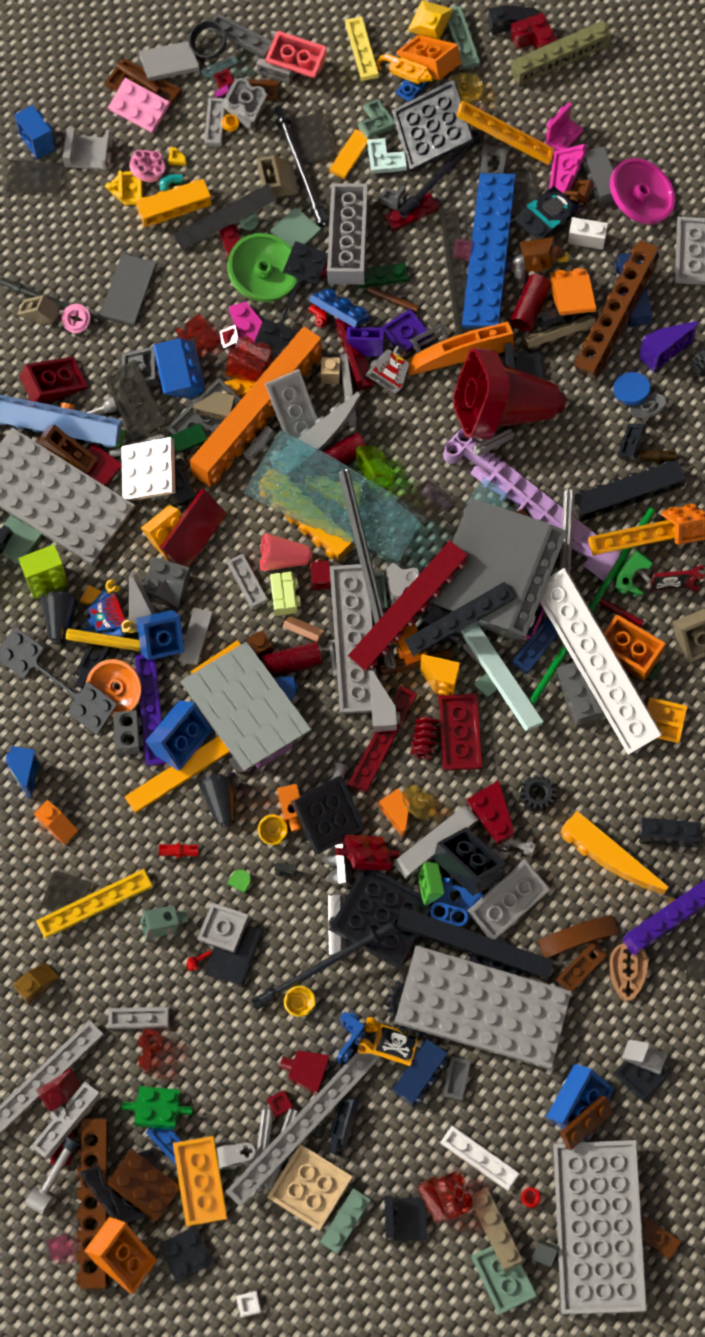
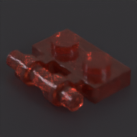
(201, 331)

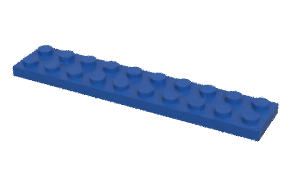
(489, 251)

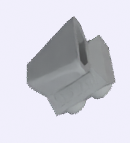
(245, 102)
(399, 580)

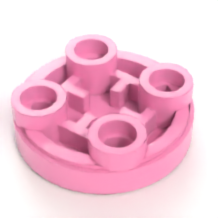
(147, 165)

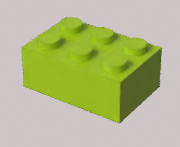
(44, 571)

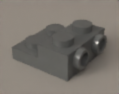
(146, 362)

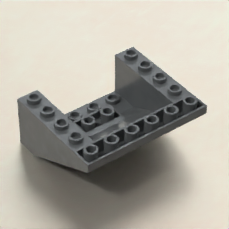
(500, 550)

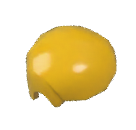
(272, 829)
(299, 1001)

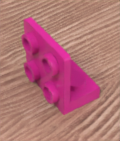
(561, 130)

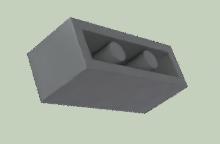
(599, 173)

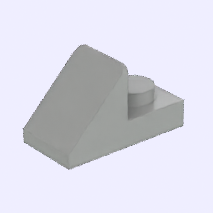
(644, 1056)

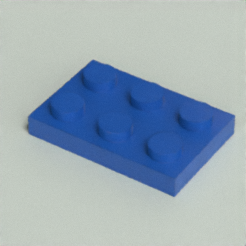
(340, 307)

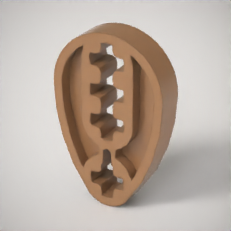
(620, 979)

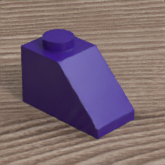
(366, 340)

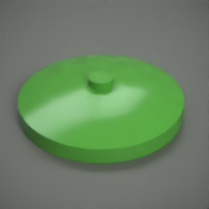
(258, 267)

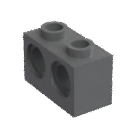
(123, 732)

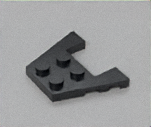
(113, 1202)

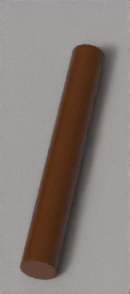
(138, 77)
(393, 299)

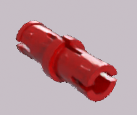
(178, 850)

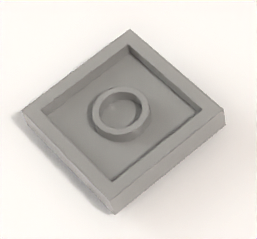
(223, 928)

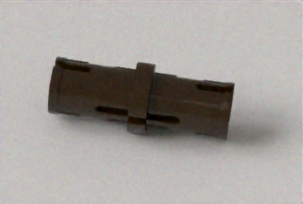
(657, 455)

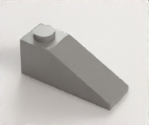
(138, 600)
(383, 709)

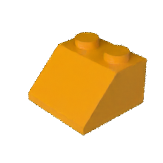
(440, 674)

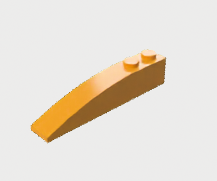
(608, 854)

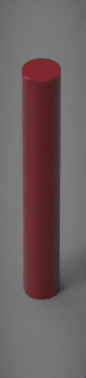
(621, 612)

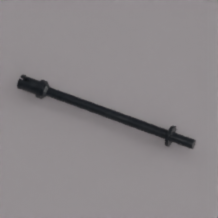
(413, 202)
(316, 208)
(272, 994)

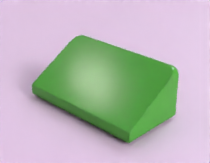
(430, 882)

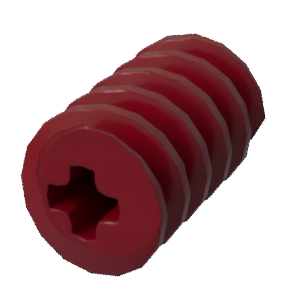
(422, 737)

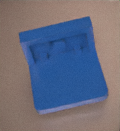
(351, 1024)

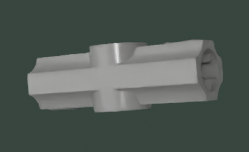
(336, 942)

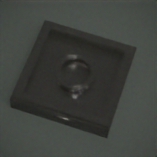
(64, 890)

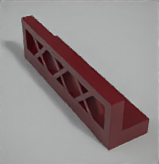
(357, 362)

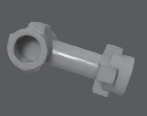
(528, 847)

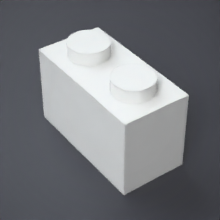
(587, 233)

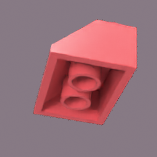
(297, 54)

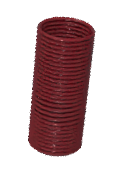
(530, 302)
(346, 451)
(297, 658)

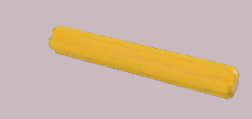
(103, 639)

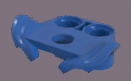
(451, 907)

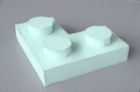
(381, 160)

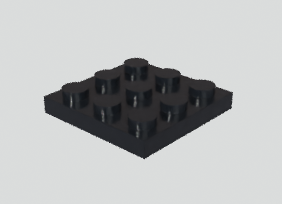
(327, 814)

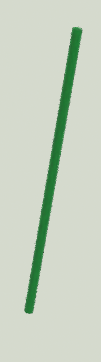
(593, 604)

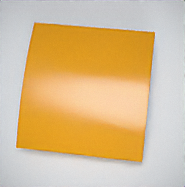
(668, 718)

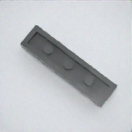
(242, 36)

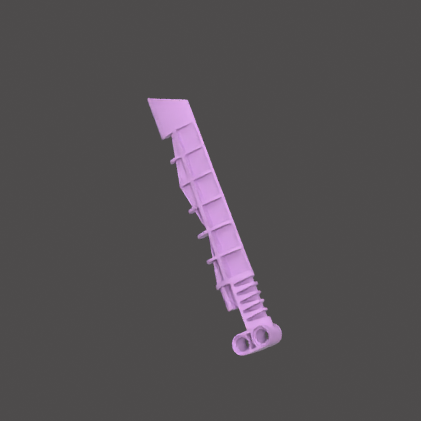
(530, 498)

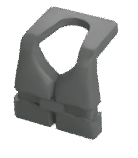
(492, 149)

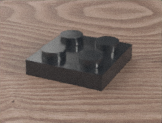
(185, 1254)

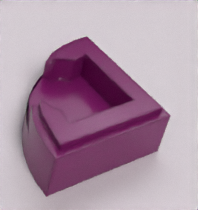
(222, 91)

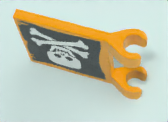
(388, 1043)

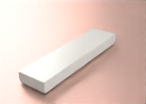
(479, 1158)

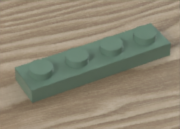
(461, 36)

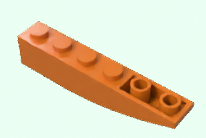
(456, 348)

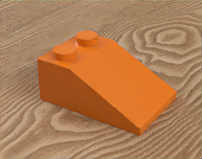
(435, 54)
(572, 291)
(121, 1254)

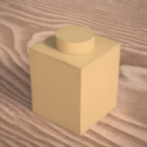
(330, 370)

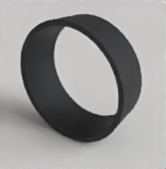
(200, 27)

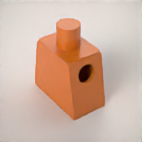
(285, 796)

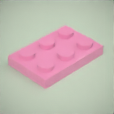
(139, 105)

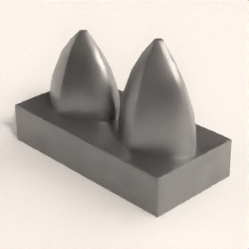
(343, 873)

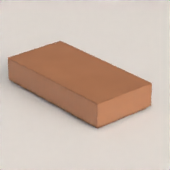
(303, 628)

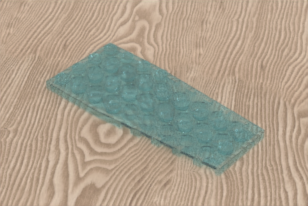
(309, 490)

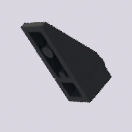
(501, 17)

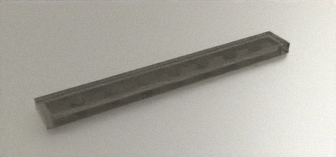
(455, 267)

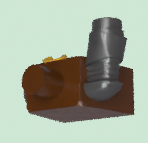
(537, 256)

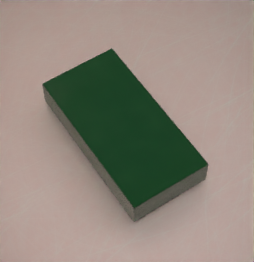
(188, 438)

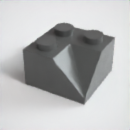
(166, 582)

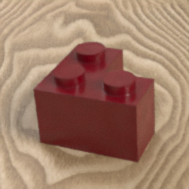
(533, 31)

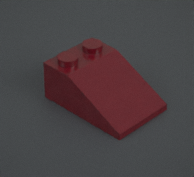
(52, 379)

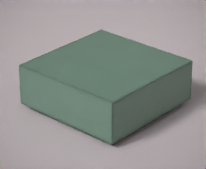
(486, 686)

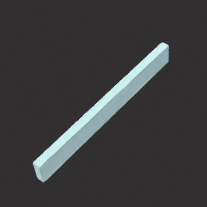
(501, 677)

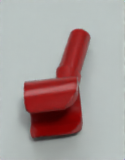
(192, 961)

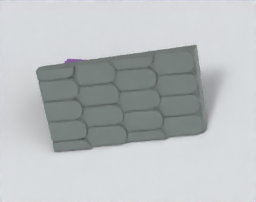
(246, 707)

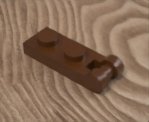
(581, 967)

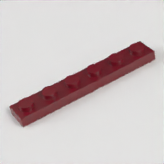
(380, 744)

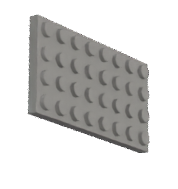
(58, 498)
(483, 1007)
(599, 1228)

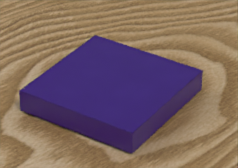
(404, 328)

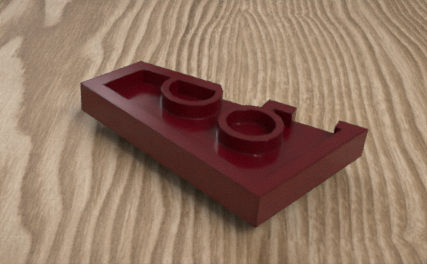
(492, 812)

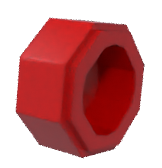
(530, 1197)

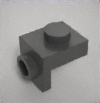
(393, 198)

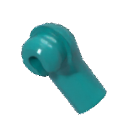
(172, 178)

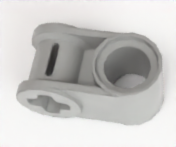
(232, 1155)

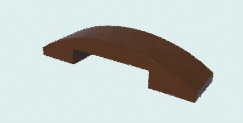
(577, 935)

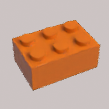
(634, 647)

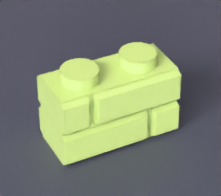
(283, 593)

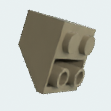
(278, 174)

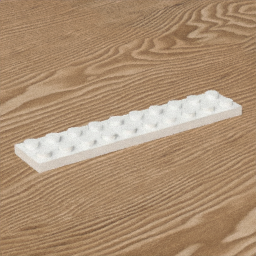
(598, 662)

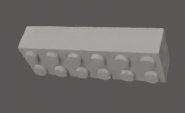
(347, 234)

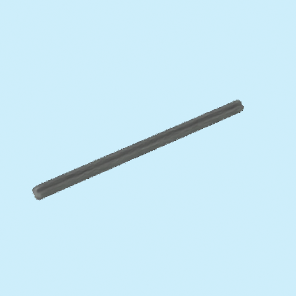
(364, 556)

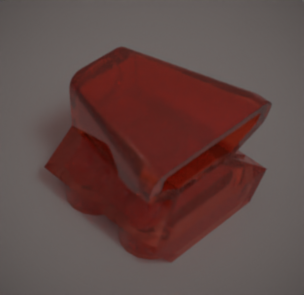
(248, 359)
(446, 1196)

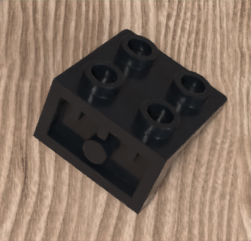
(525, 361)
(404, 1219)

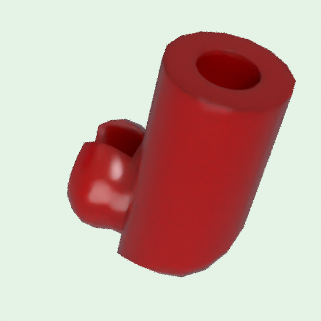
(321, 315)

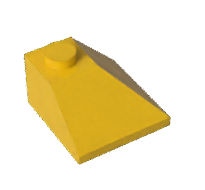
(430, 20)

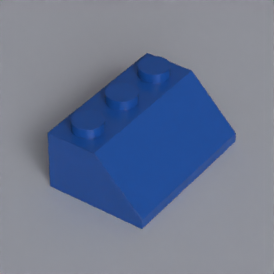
(179, 368)
(179, 734)
(577, 1093)

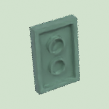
(504, 1288)

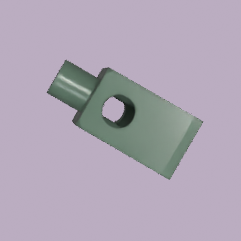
(161, 921)

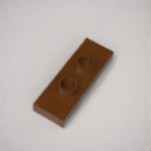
(658, 1238)

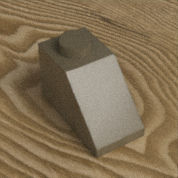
(39, 309)
(216, 405)

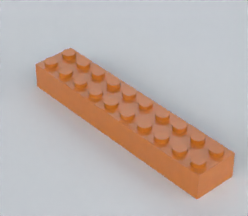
(252, 410)

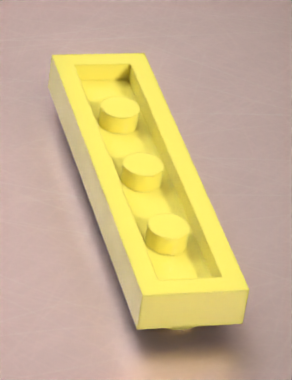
(361, 48)

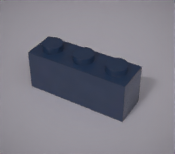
(420, 1073)

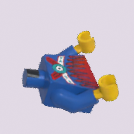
(107, 614)

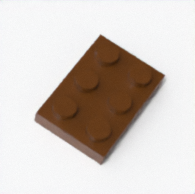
(143, 1185)

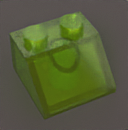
(373, 466)

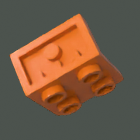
(688, 523)

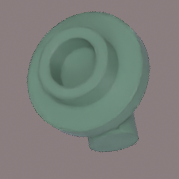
(249, 222)

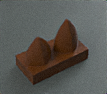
(270, 87)

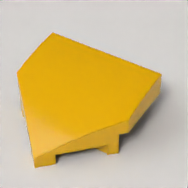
(126, 188)

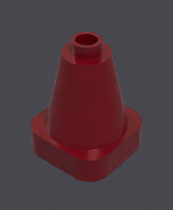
(500, 396)

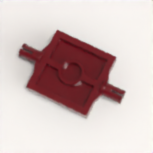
(367, 852)

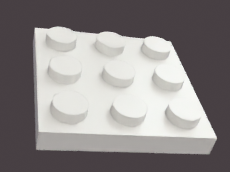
(148, 469)

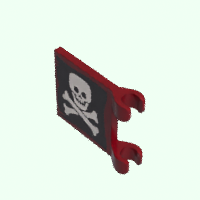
(677, 579)

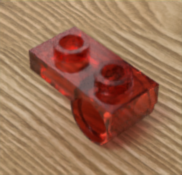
(145, 1059)

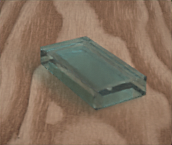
(219, 66)

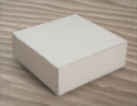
(248, 1304)

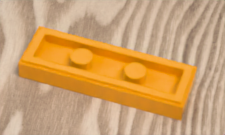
(349, 155)

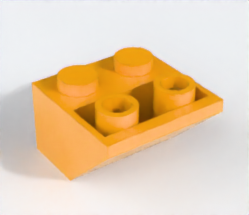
(160, 527)

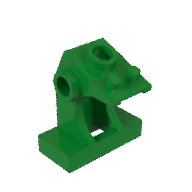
(636, 561)

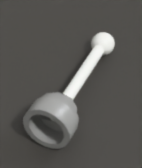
(108, 405)

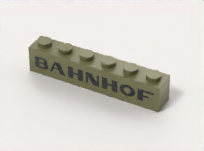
(560, 52)

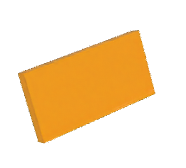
(200, 1181)

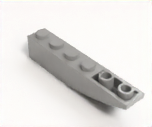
(328, 427)

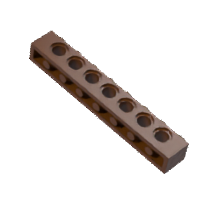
(593, 366)
(88, 1129)

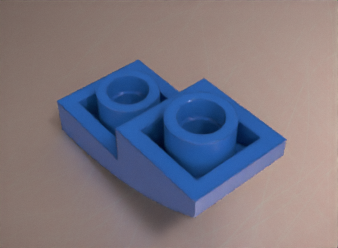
(410, 90)

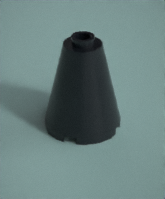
(58, 614)
(220, 797)

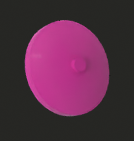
(642, 191)

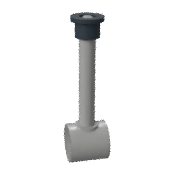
(40, 1199)

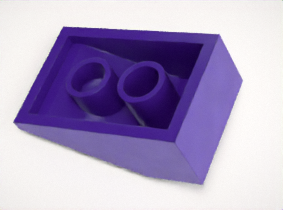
(666, 343)

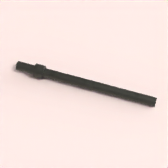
(20, 288)

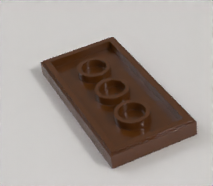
(168, 90)

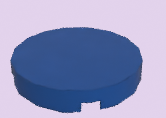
(631, 388)

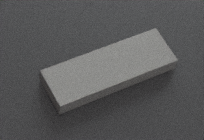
(214, 128)
(247, 581)
(196, 636)
(138, 1018)

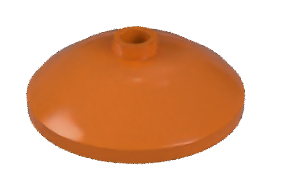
(114, 671)

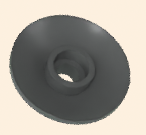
(650, 407)

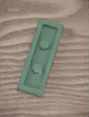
(345, 1221)

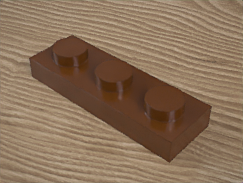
(586, 1122)

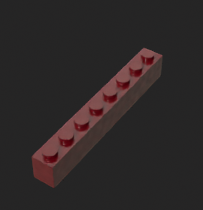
(408, 606)

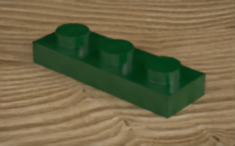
(384, 275)

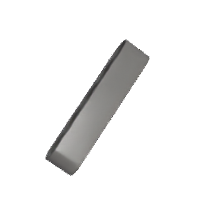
(424, 850)

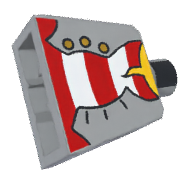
(390, 370)

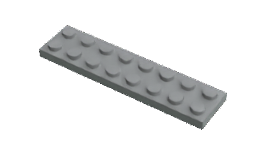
(351, 623)

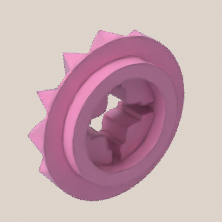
(73, 310)

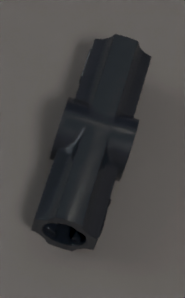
(553, 318)

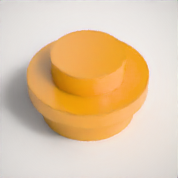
(230, 122)

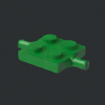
(157, 1108)

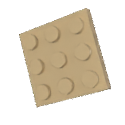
(309, 1187)

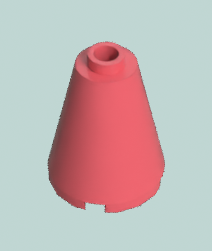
(282, 553)

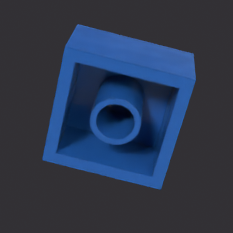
(35, 131)
(160, 635)

